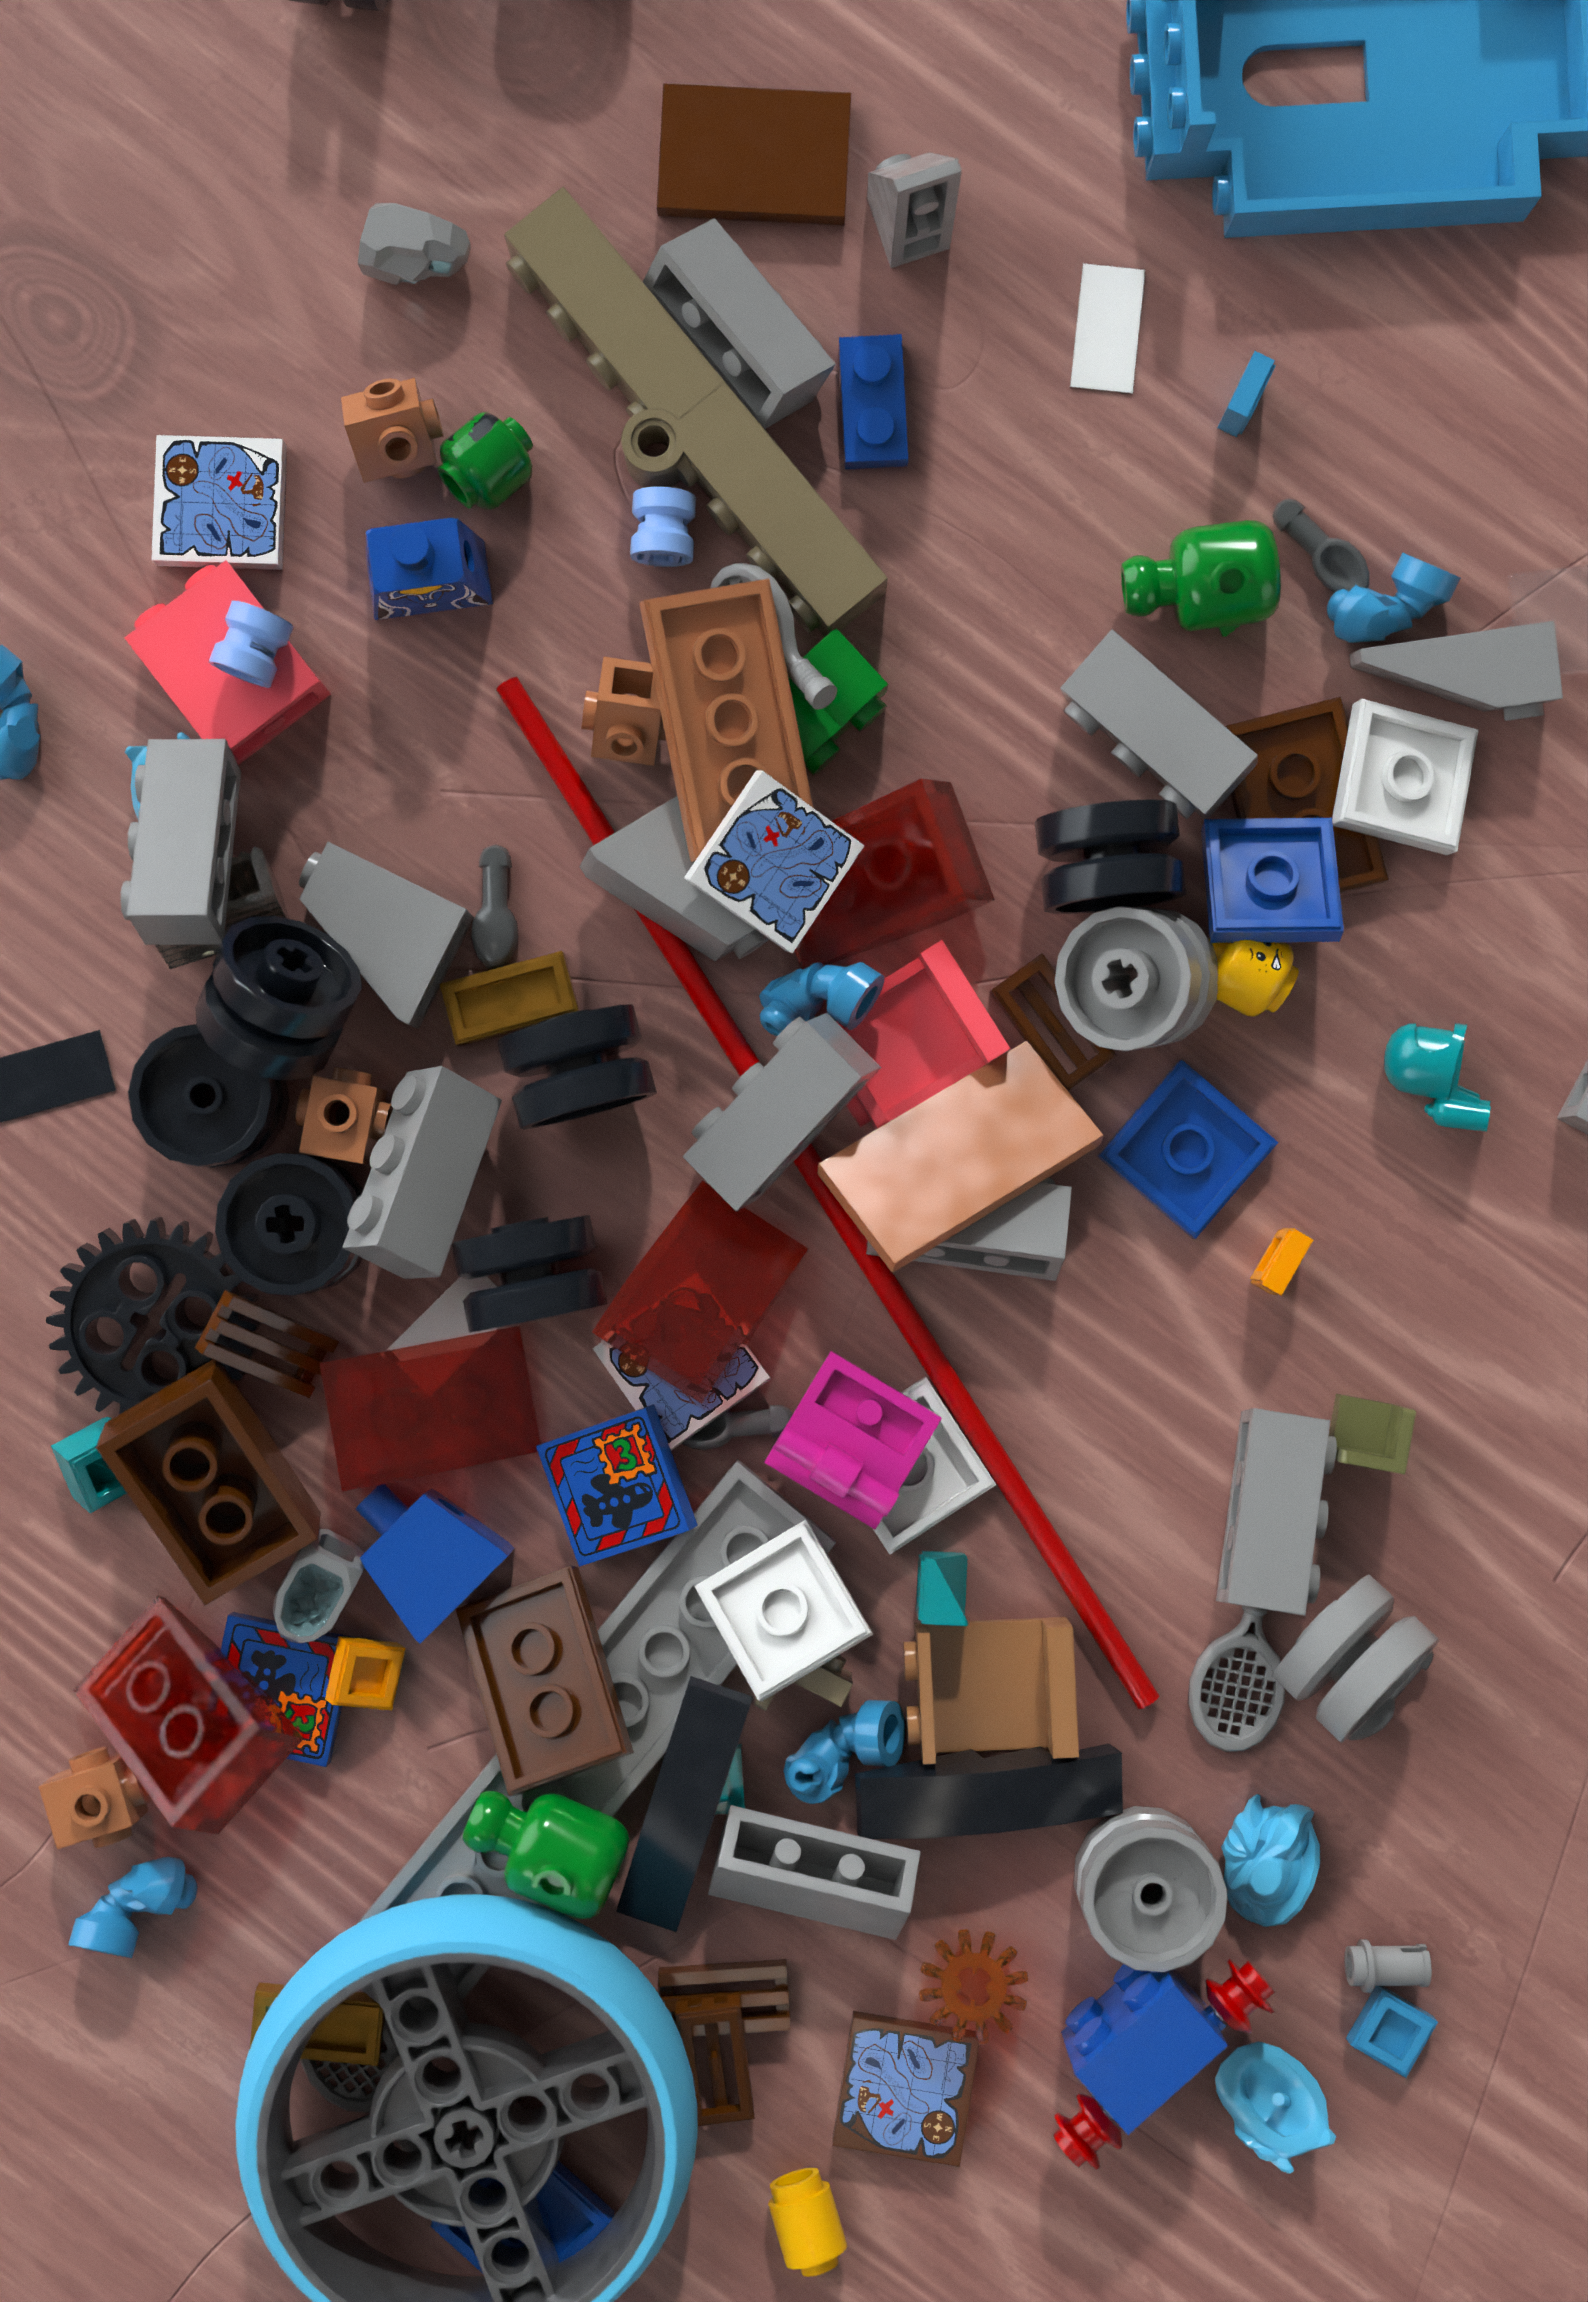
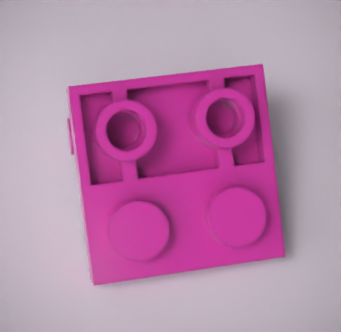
(853, 1440)

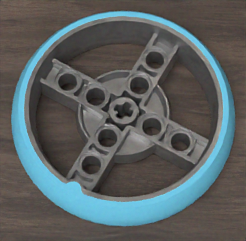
(406, 1955)

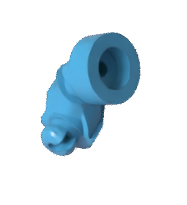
(1371, 616)
(17, 721)
(847, 991)
(823, 1760)
(149, 1887)

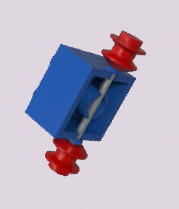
(1144, 2046)

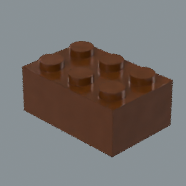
(210, 1481)

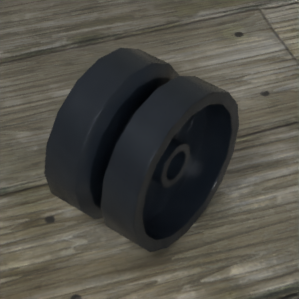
(1109, 856)
(277, 998)
(574, 1056)
(170, 1101)
(256, 1218)
(529, 1272)

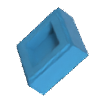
(1247, 394)
(1391, 2030)

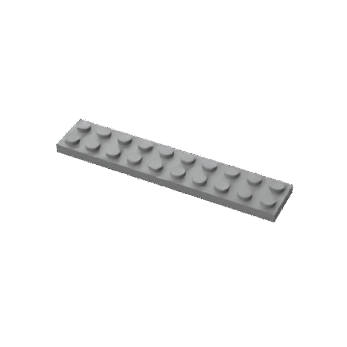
(652, 1650)

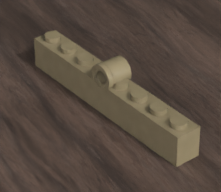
(692, 412)

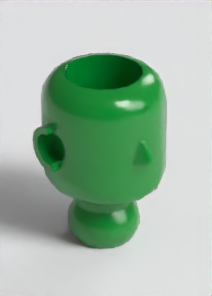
(1212, 577)
(554, 1851)

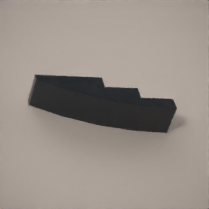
(988, 1794)
(684, 1803)

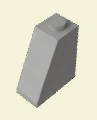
(647, 871)
(388, 925)

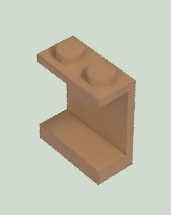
(993, 1687)

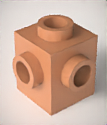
(391, 429)
(624, 724)
(320, 1113)
(93, 1800)

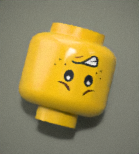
(1254, 975)

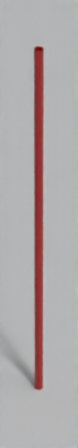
(875, 1270)

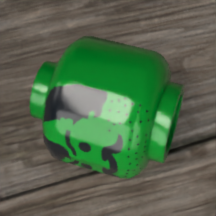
(486, 461)

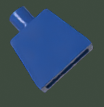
(427, 1555)

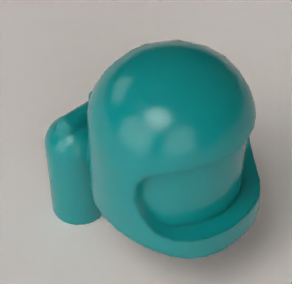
(1429, 1065)

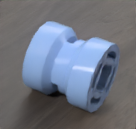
(663, 531)
(251, 643)

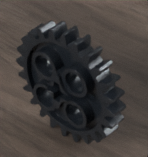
(106, 1290)

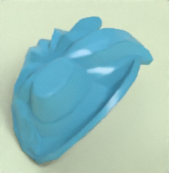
(1270, 1862)
(1273, 2103)

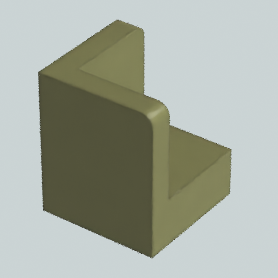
(1372, 1433)

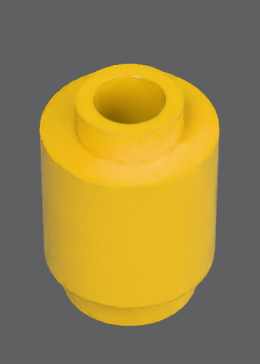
(806, 2222)

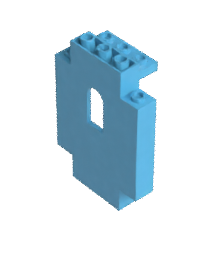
(1448, 128)

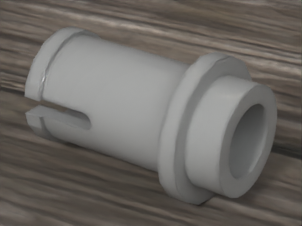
(1387, 1965)

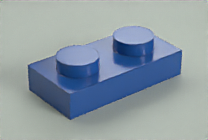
(873, 401)

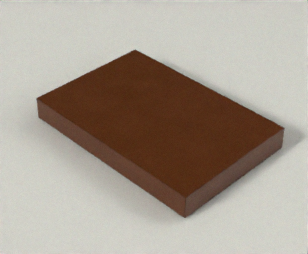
(753, 154)
(1299, 778)
(544, 1681)

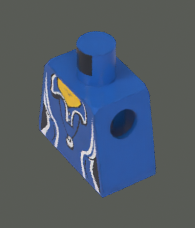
(425, 568)

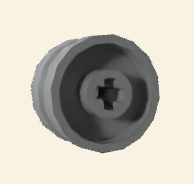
(1130, 1013)
(1344, 1648)
(1159, 1926)

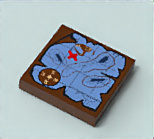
(905, 2089)

